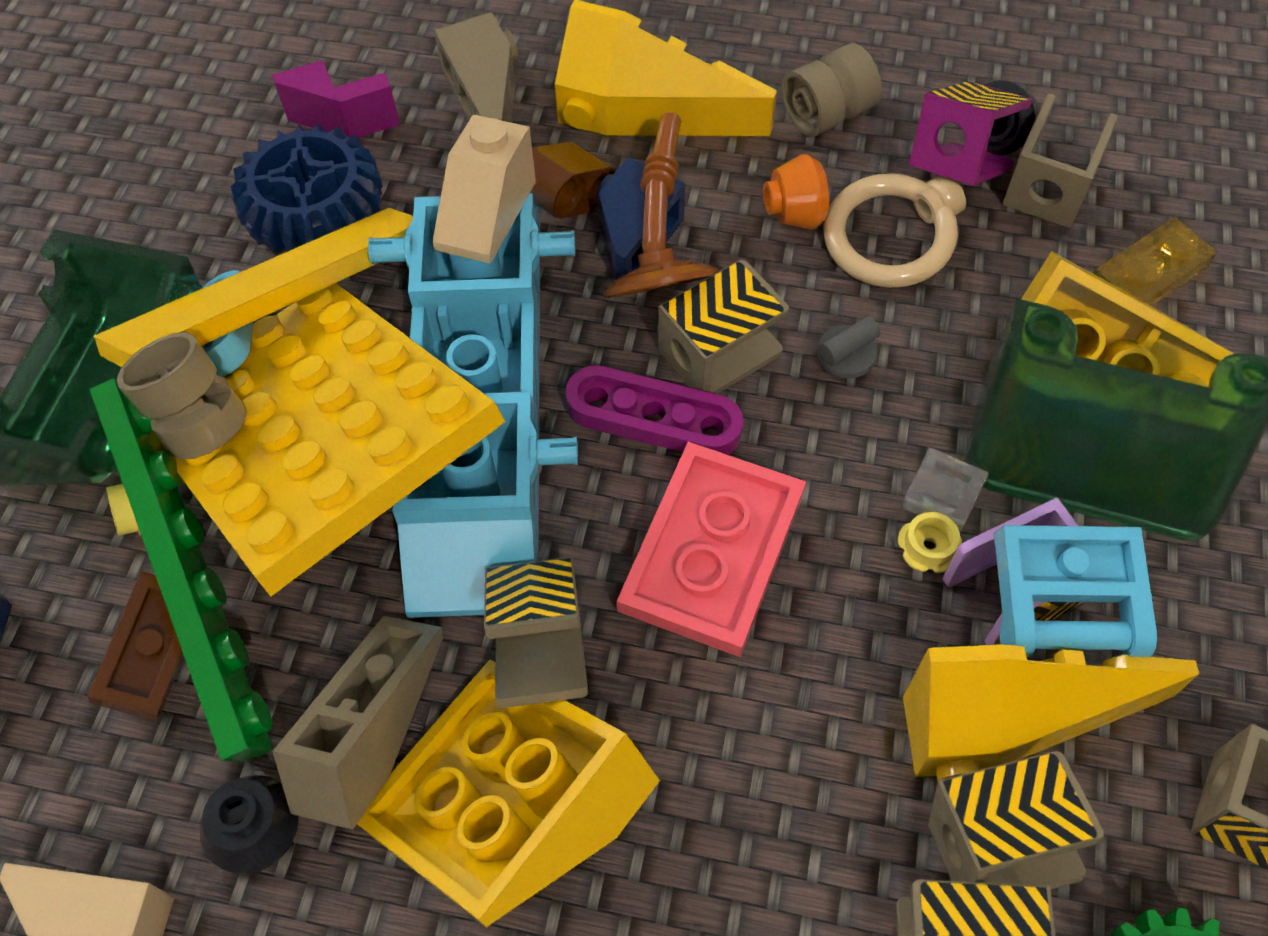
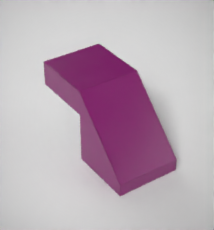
(356, 107)

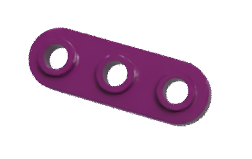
(634, 396)

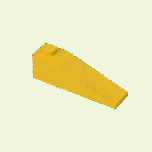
(625, 79)
(1121, 327)
(995, 706)

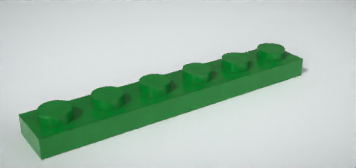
(189, 587)

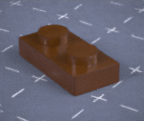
(140, 657)

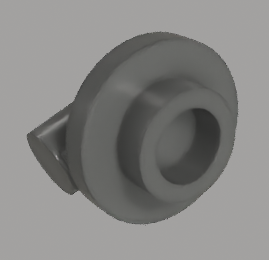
(849, 349)

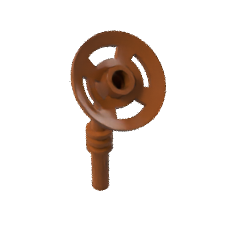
(657, 263)

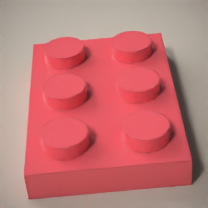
(712, 548)

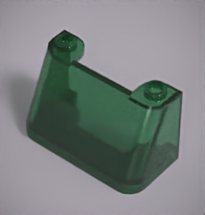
(46, 408)
(1112, 435)

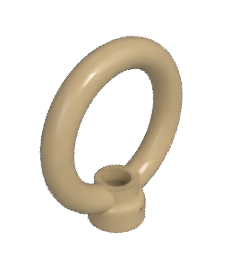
(934, 201)

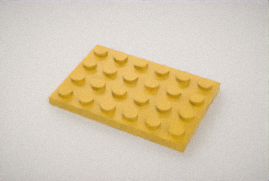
(332, 433)

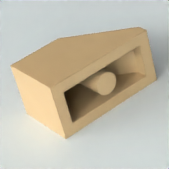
(483, 188)
(84, 904)

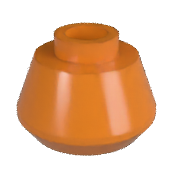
(798, 193)

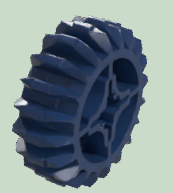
(305, 187)

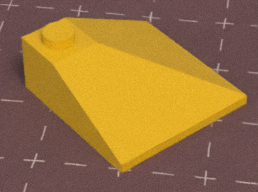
(507, 797)

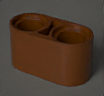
(567, 179)

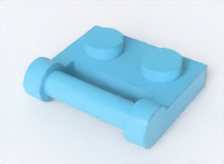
(1075, 567)

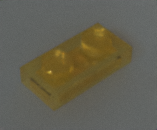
(1158, 262)

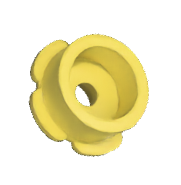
(121, 510)
(933, 528)

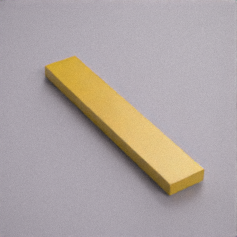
(256, 290)

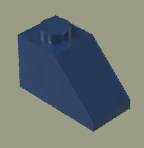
(623, 214)

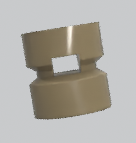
(831, 89)
(182, 394)

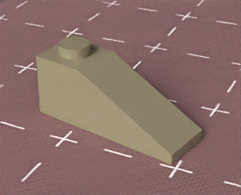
(479, 65)
(355, 727)

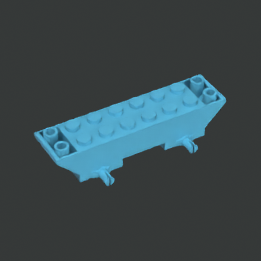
(488, 331)

